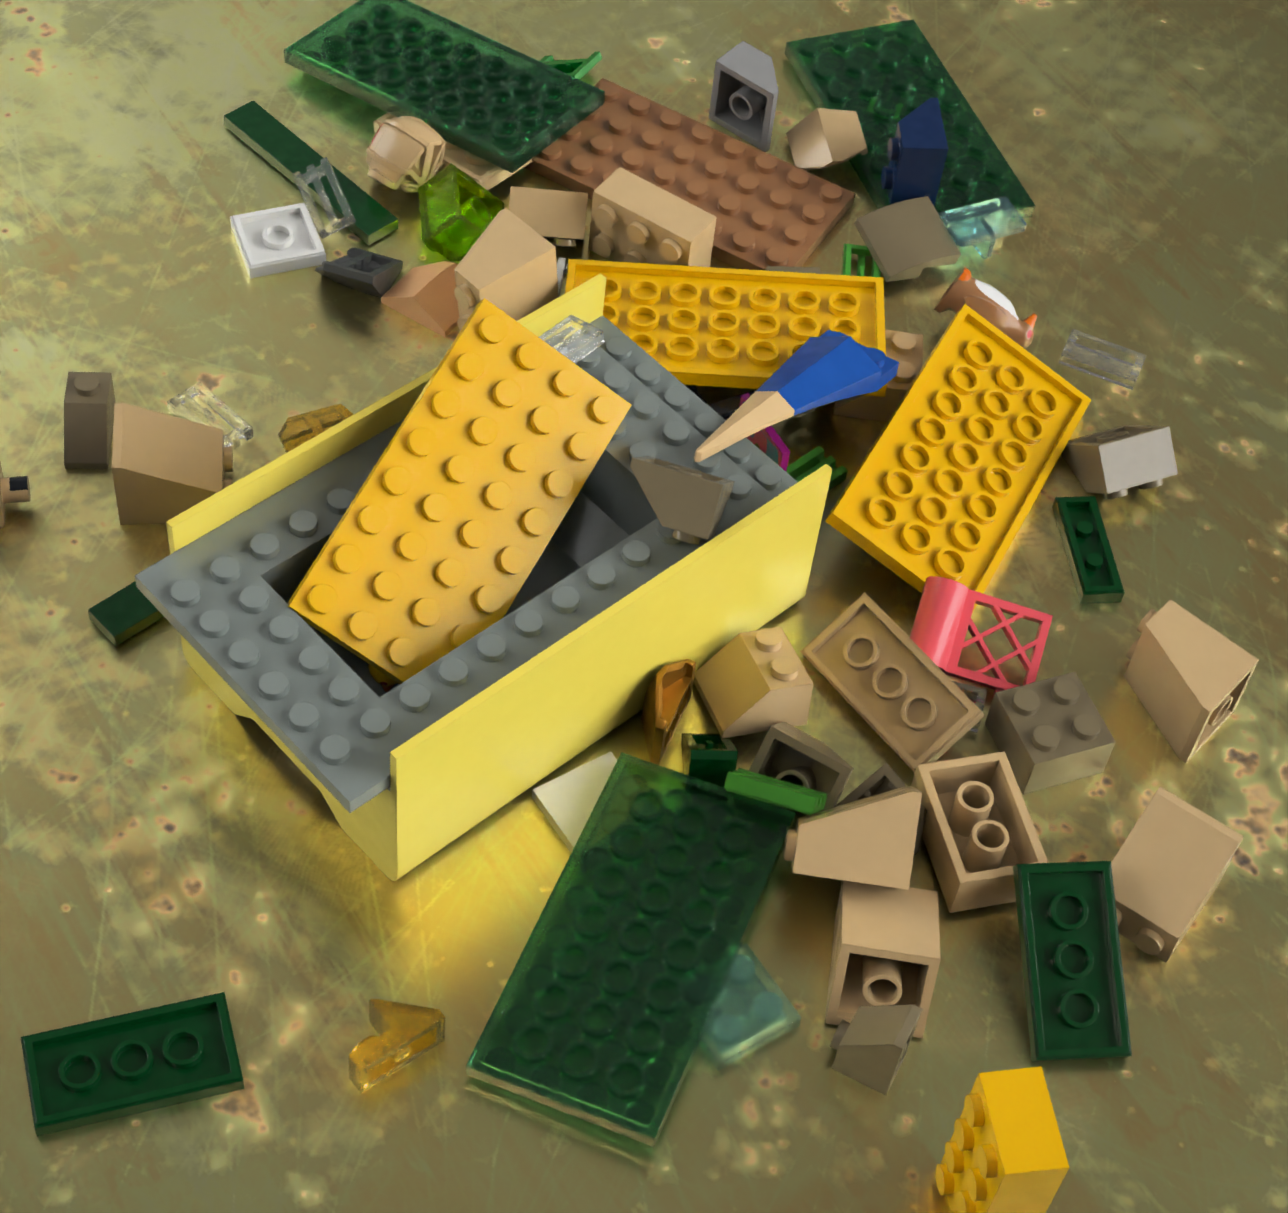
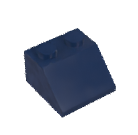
(916, 155)

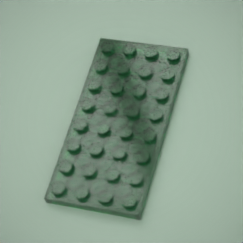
(448, 77)
(885, 77)
(633, 949)

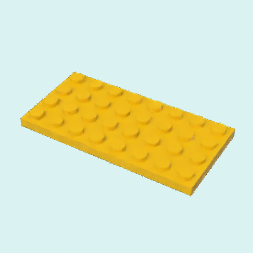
(732, 322)
(960, 458)
(460, 499)

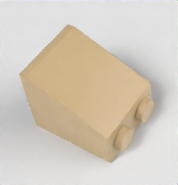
(508, 268)
(164, 464)
(1186, 676)
(859, 840)
(1168, 872)
(883, 950)

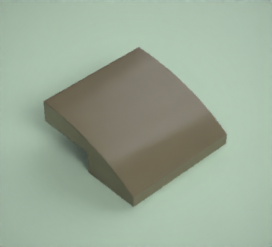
(907, 238)

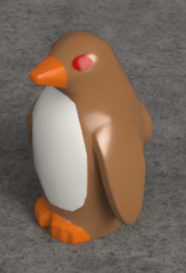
(989, 304)

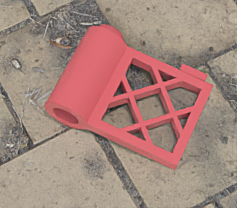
(944, 621)

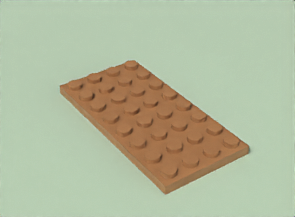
(762, 204)

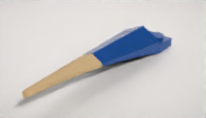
(815, 375)

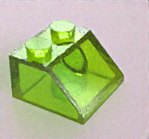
(455, 212)

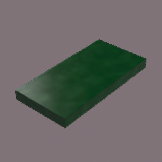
(1071, 961)
(131, 1063)

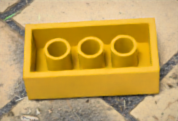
(1004, 1147)

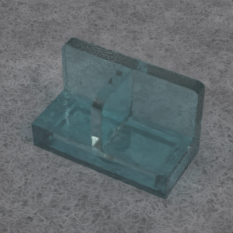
(983, 224)

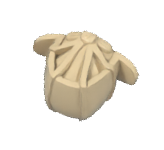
(405, 153)

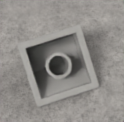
(745, 94)

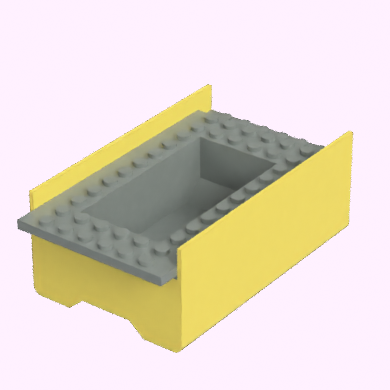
(535, 687)

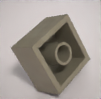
(1049, 732)

